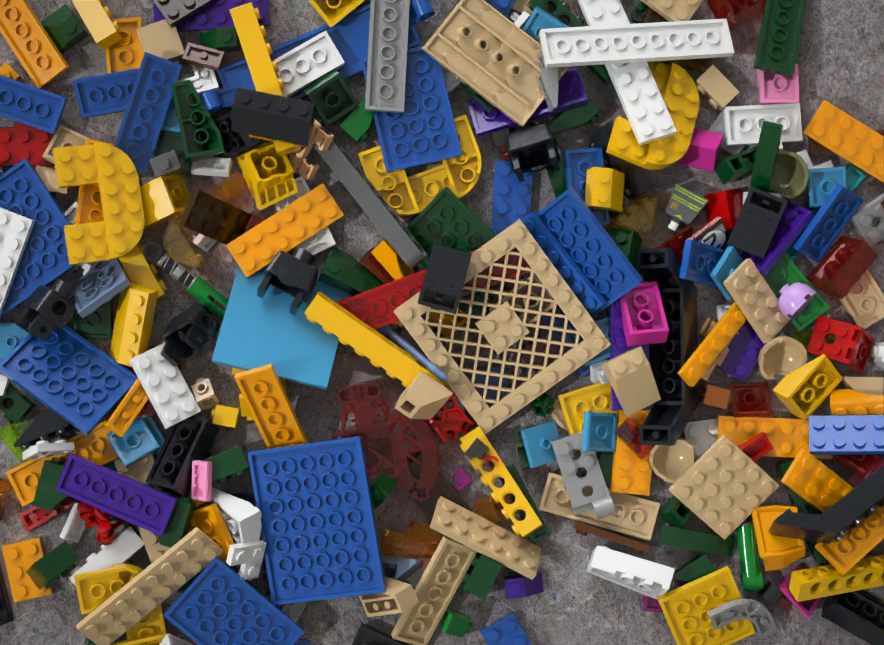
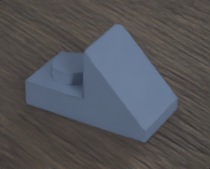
(404, 566)

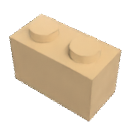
(716, 88)

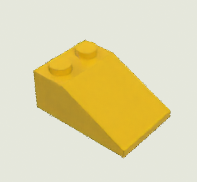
(808, 386)

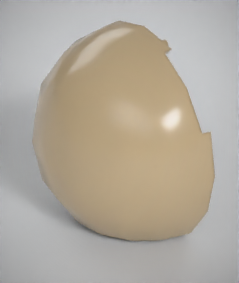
(781, 357)
(672, 461)

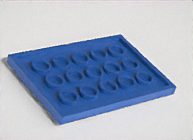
(427, 126)
(590, 246)
(69, 376)
(230, 611)

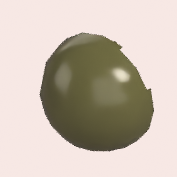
(789, 174)

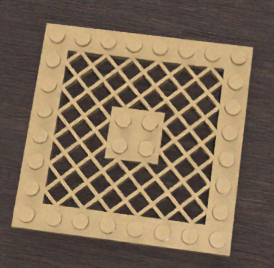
(504, 328)

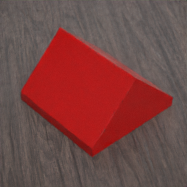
(724, 204)

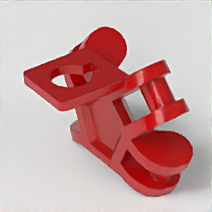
(451, 419)
(105, 529)

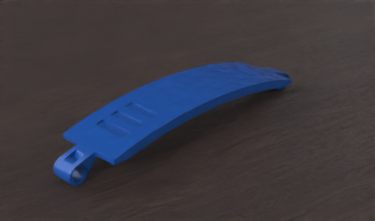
(348, 36)

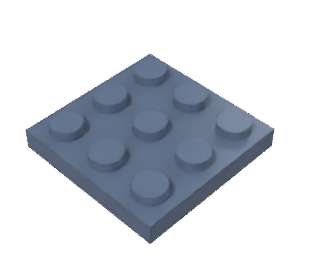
(99, 286)

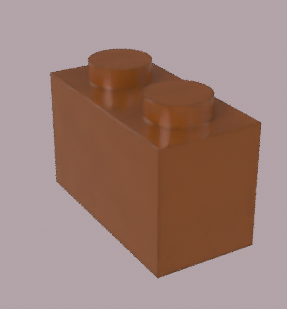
(715, 396)

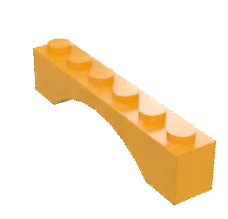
(397, 268)
(855, 403)

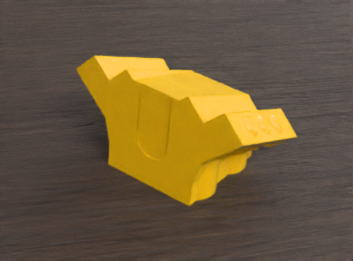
(267, 175)

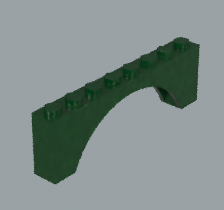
(50, 499)

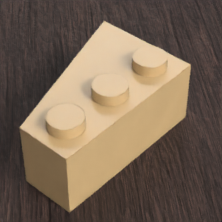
(396, 599)

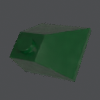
(64, 29)

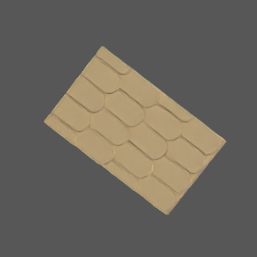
(491, 57)

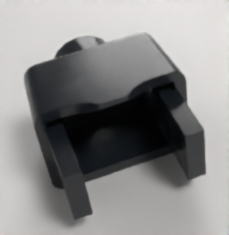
(532, 149)
(291, 275)
(44, 313)
(198, 329)

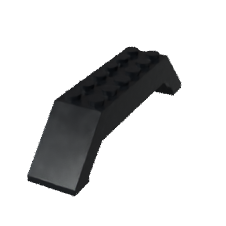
(679, 300)
(836, 520)

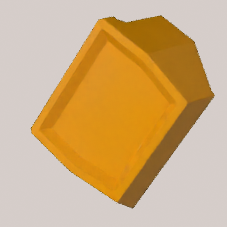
(775, 550)

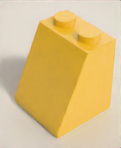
(163, 199)

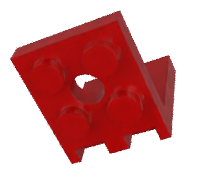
(850, 347)

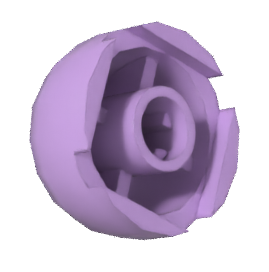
(794, 298)

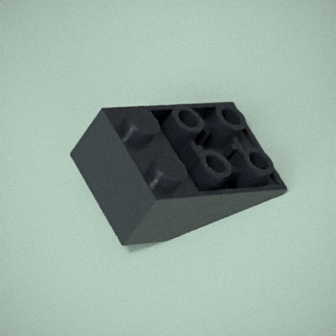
(232, 141)
(757, 222)
(444, 278)
(43, 428)

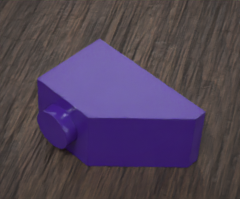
(522, 586)

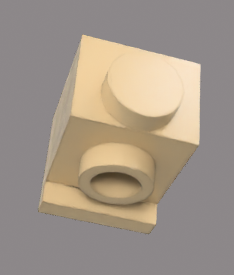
(205, 393)

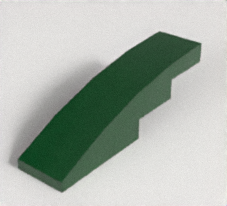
(766, 156)
(541, 532)
(696, 540)

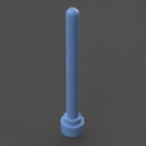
(387, 330)

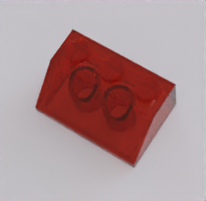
(842, 266)

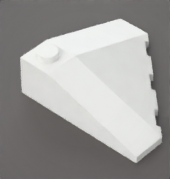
(239, 516)

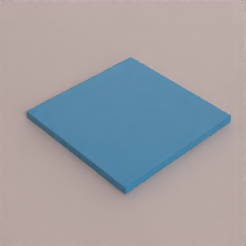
(266, 333)

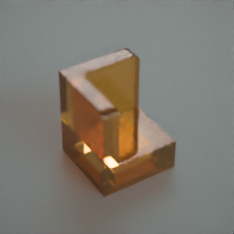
(488, 509)

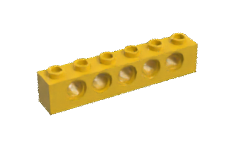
(531, 521)
(828, 581)

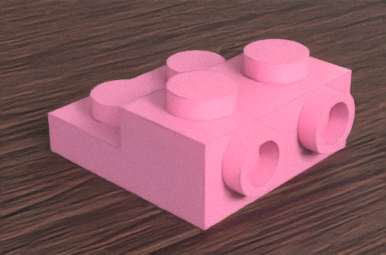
(778, 88)

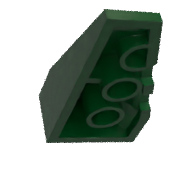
(198, 131)
(347, 273)

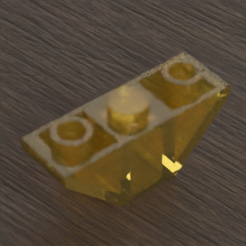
(638, 216)
(181, 246)

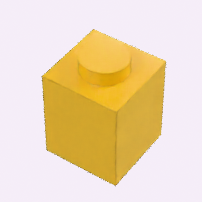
(225, 415)

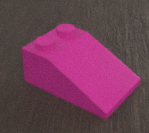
(644, 315)

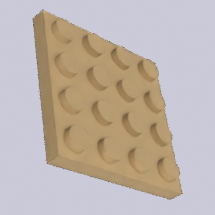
(723, 487)

